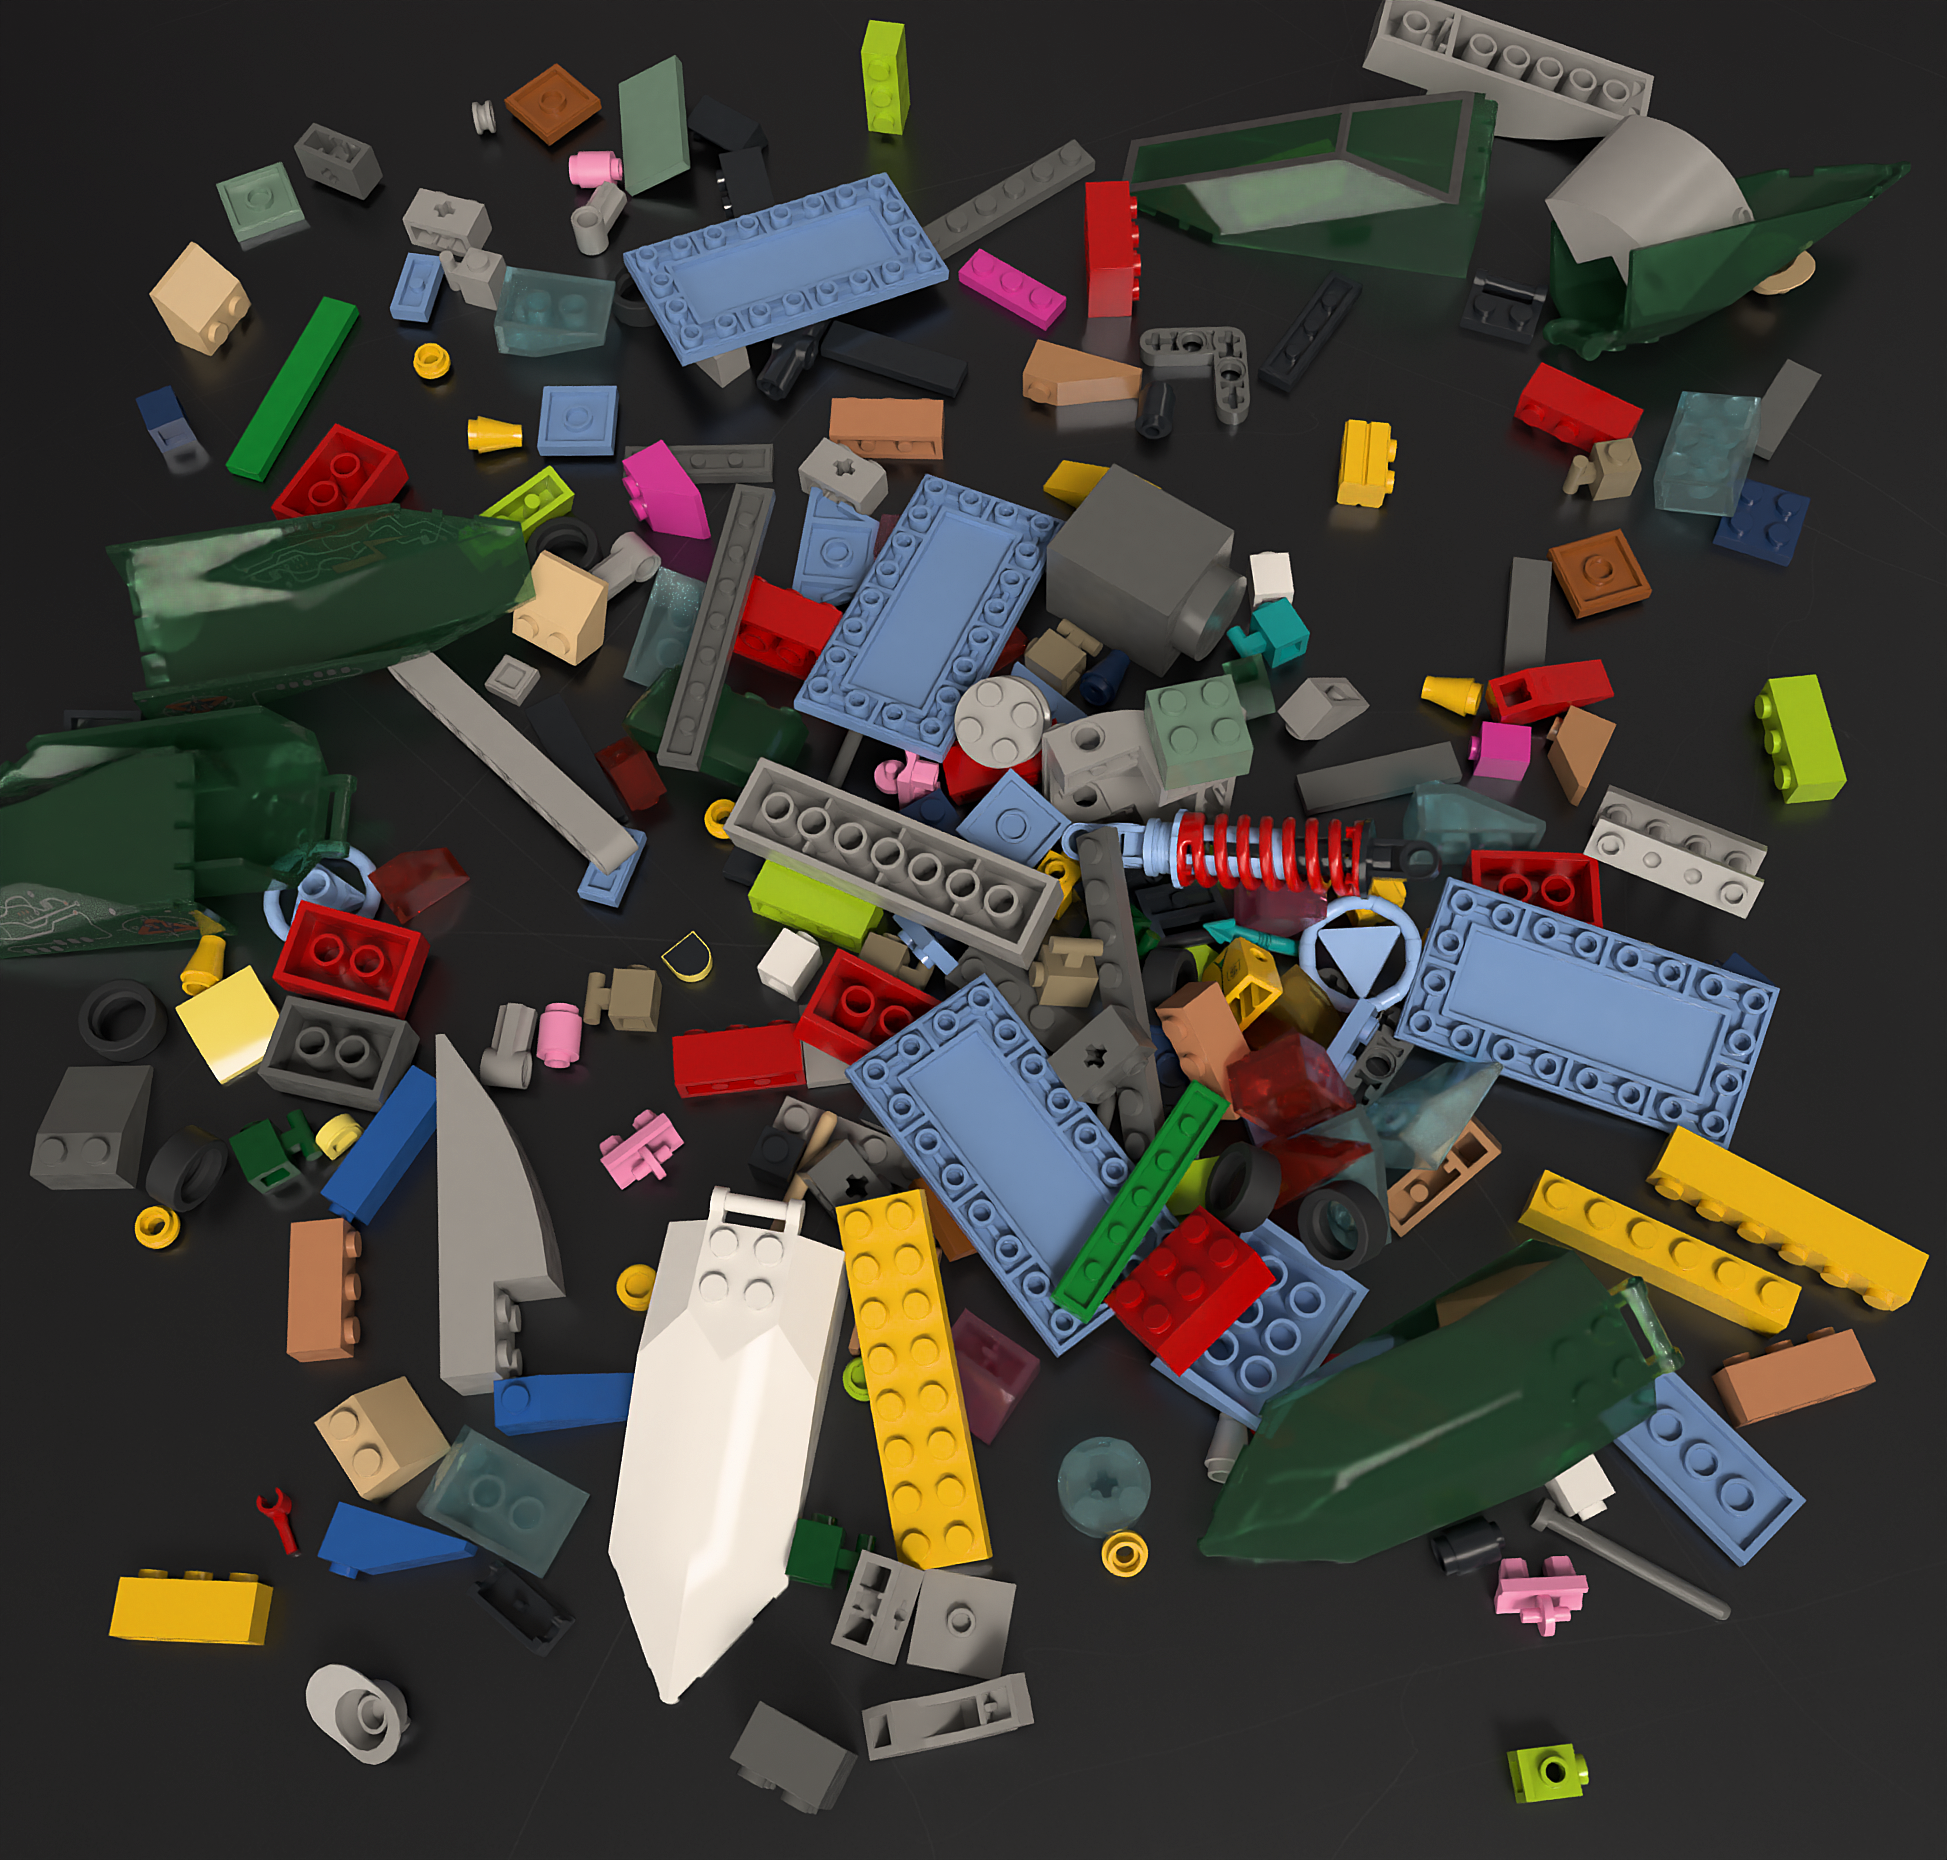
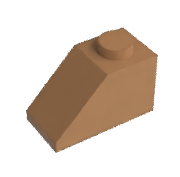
(1578, 749)

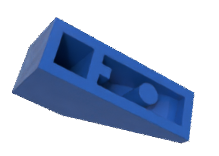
(561, 1401)
(383, 1544)

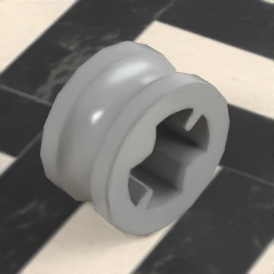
(484, 117)

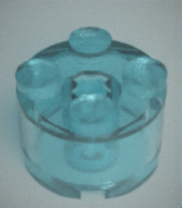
(1118, 1465)

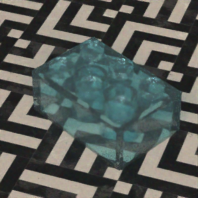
(1707, 453)

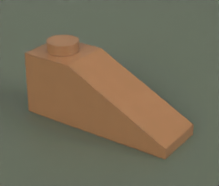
(1075, 377)
(1422, 1191)

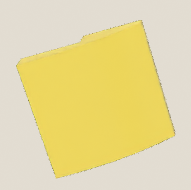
(231, 1023)

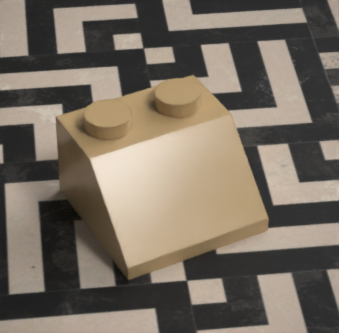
(200, 300)
(566, 612)
(383, 1438)

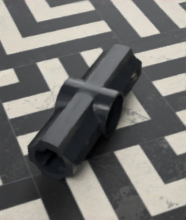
(789, 356)

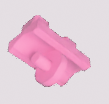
(909, 781)
(642, 1151)
(1540, 1598)

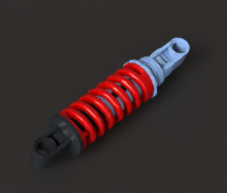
(1264, 853)

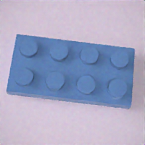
(1710, 1471)

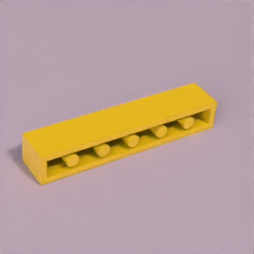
(1787, 1219)
(1660, 1254)

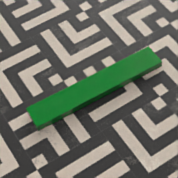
(292, 389)
(1139, 1202)

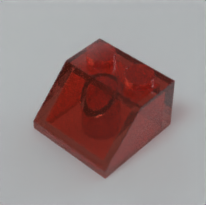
(1288, 1086)

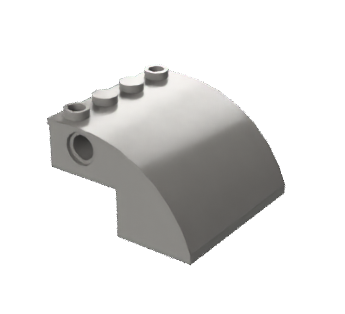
(1643, 190)
(1115, 768)

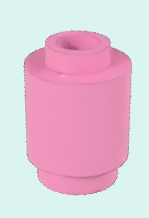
(594, 167)
(559, 1035)

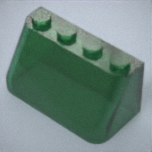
(739, 734)

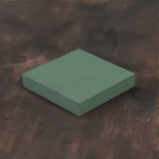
(260, 201)

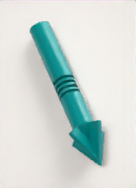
(1227, 931)

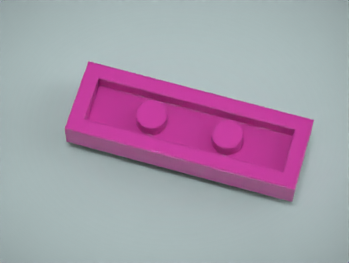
(1012, 289)

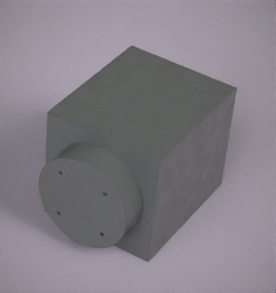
(1144, 573)

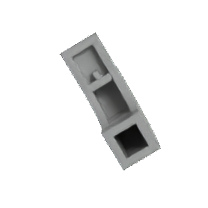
(947, 1717)

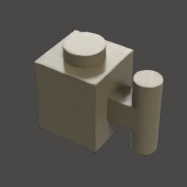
(1608, 471)
(1061, 659)
(893, 957)
(1066, 971)
(631, 1001)

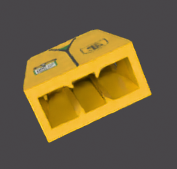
(1246, 979)

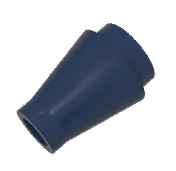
(1103, 680)

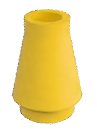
(493, 435)
(1455, 694)
(205, 966)

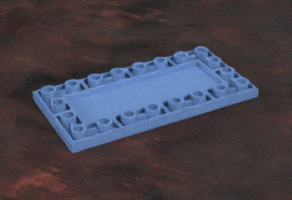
(784, 268)
(930, 617)
(1586, 1013)
(1002, 1147)

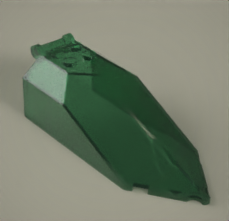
(1704, 272)
(245, 837)
(1444, 1412)

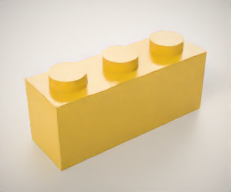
(191, 1608)

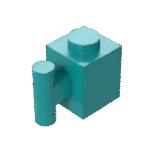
(1274, 632)

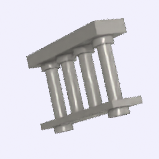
(1677, 851)

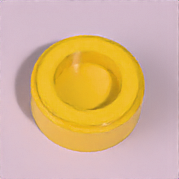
(636, 1286)

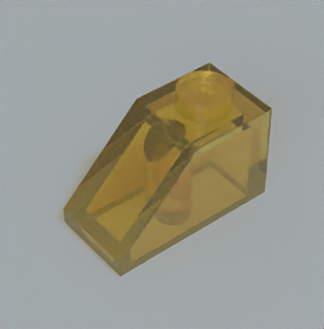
(1306, 1007)

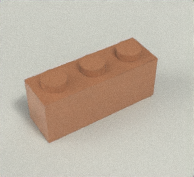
(889, 427)
(1204, 1036)
(323, 1290)
(1792, 1376)

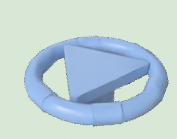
(327, 890)
(1362, 951)

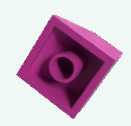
(664, 493)

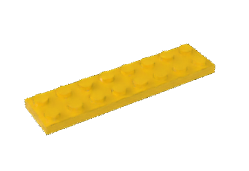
(913, 1382)

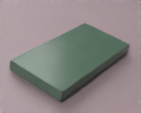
(654, 126)

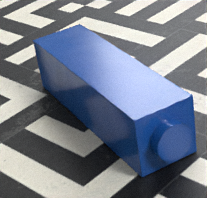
(384, 1149)

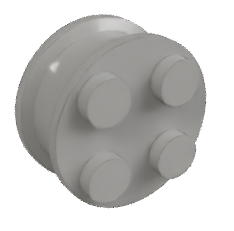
(1002, 721)

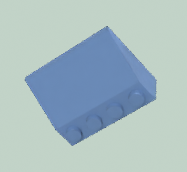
(1278, 1335)

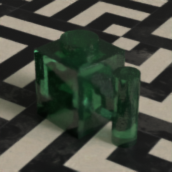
(1251, 685)

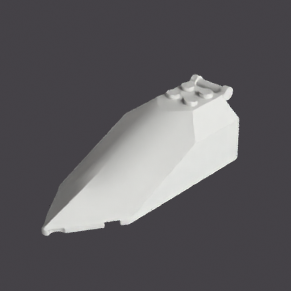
(722, 1429)

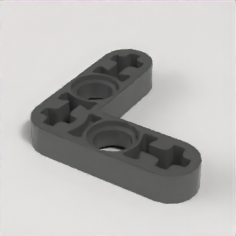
(1212, 353)
(1381, 1044)

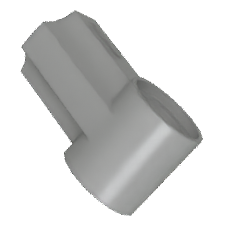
(595, 219)
(628, 561)
(509, 1058)

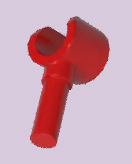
(279, 1516)

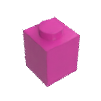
(1500, 751)

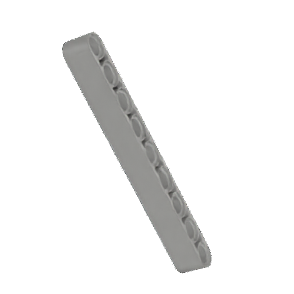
(517, 762)

